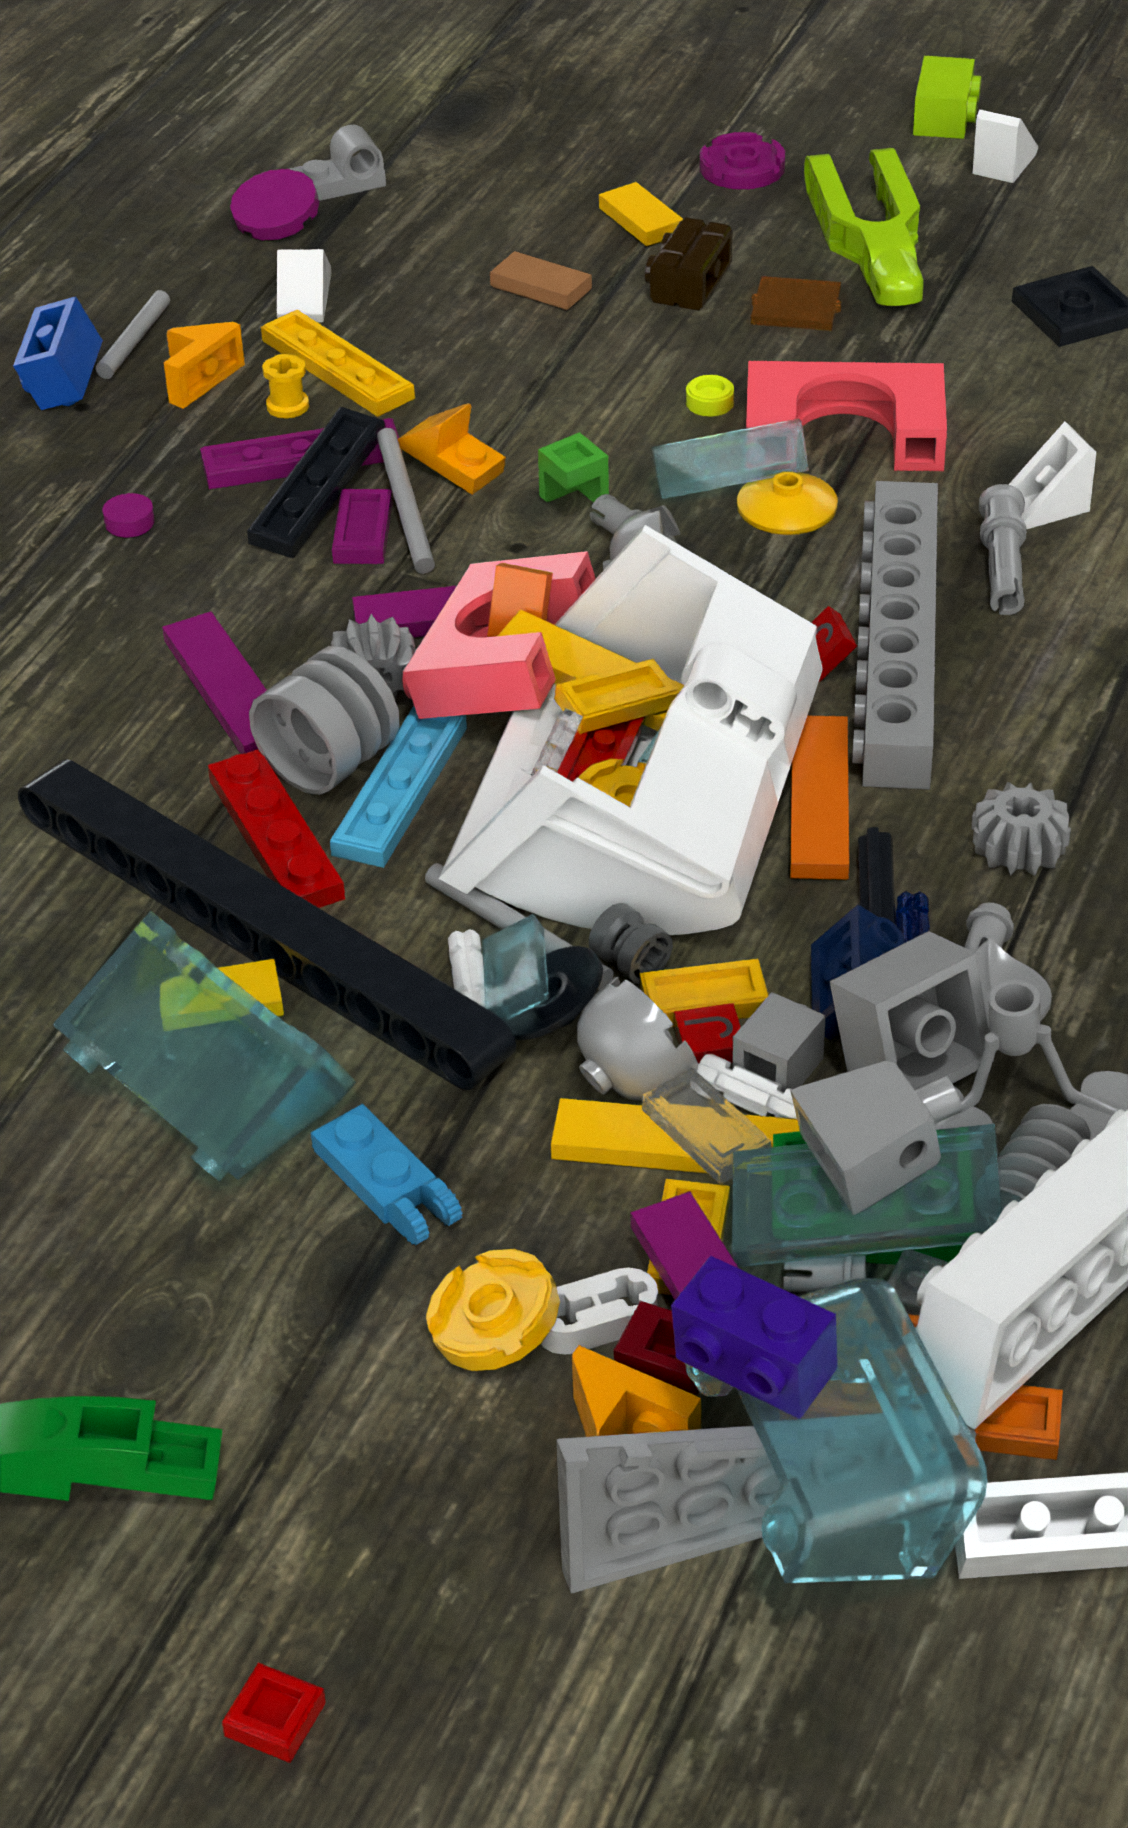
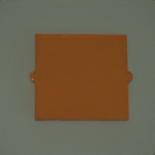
(796, 303)

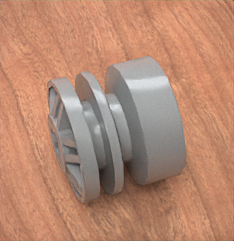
(324, 719)

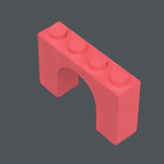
(897, 395)
(467, 672)

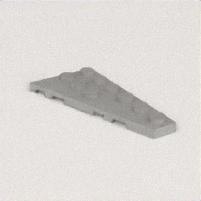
(658, 1499)

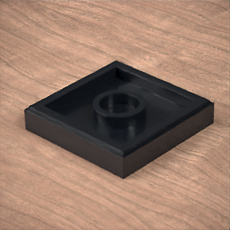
(1073, 305)

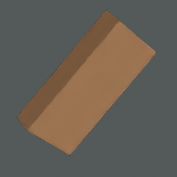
(540, 280)

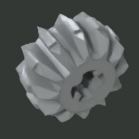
(382, 646)
(1021, 828)

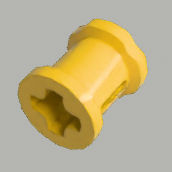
(285, 386)

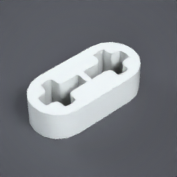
(597, 1309)

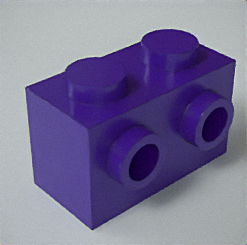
(755, 1336)

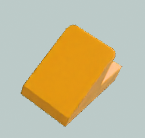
(201, 359)
(451, 451)
(626, 1401)

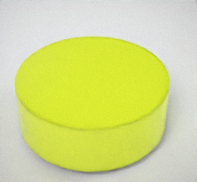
(710, 395)

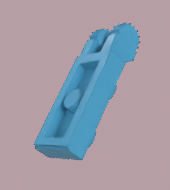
(384, 1173)

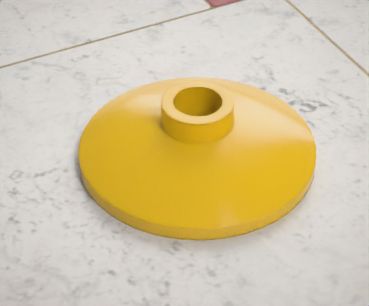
(787, 503)

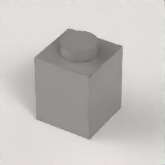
(781, 1041)

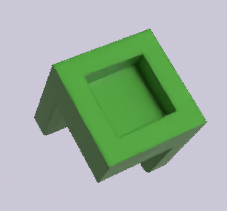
(572, 466)

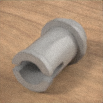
(614, 512)
(987, 922)
(825, 1272)

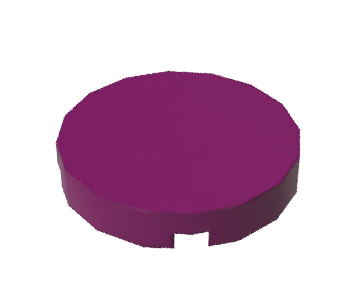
(742, 161)
(274, 204)

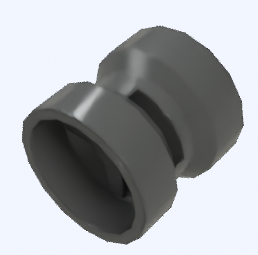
(625, 939)

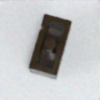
(689, 263)

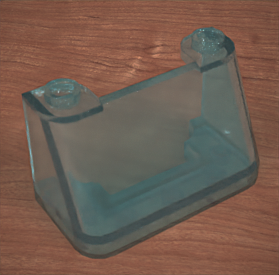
(200, 1051)
(878, 1463)

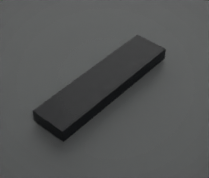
(315, 483)

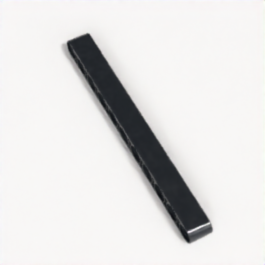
(270, 922)

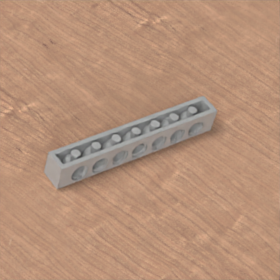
(900, 638)

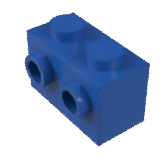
(58, 354)

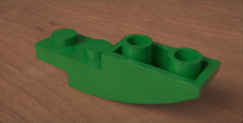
(103, 1444)

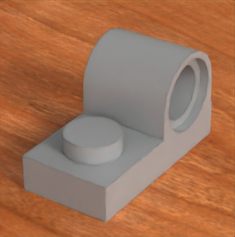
(343, 172)

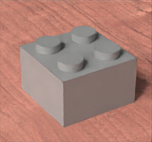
(914, 1009)

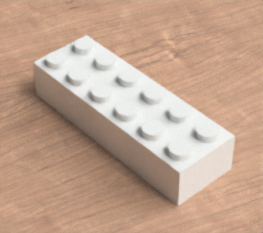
(1030, 1277)

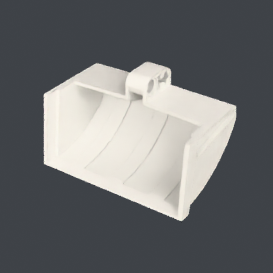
(710, 781)

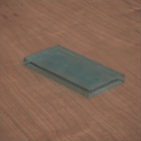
(794, 1213)

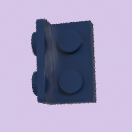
(843, 947)

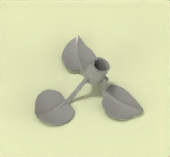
(1014, 1006)

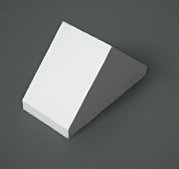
(1001, 146)
(303, 282)
(1057, 479)

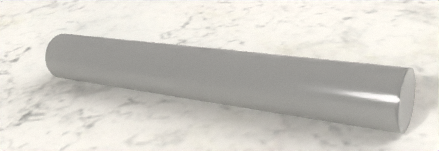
(132, 334)

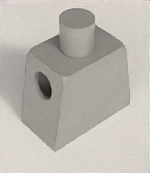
(873, 1129)

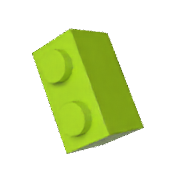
(946, 97)

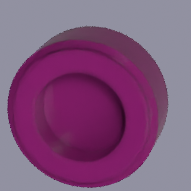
(128, 515)

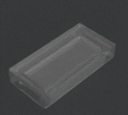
(702, 1123)

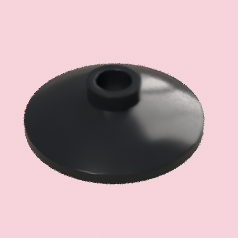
(572, 982)

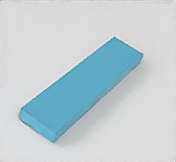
(396, 789)

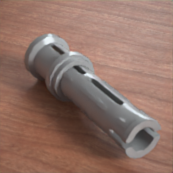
(1003, 534)

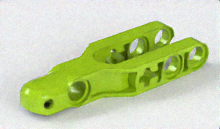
(880, 248)

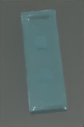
(730, 458)

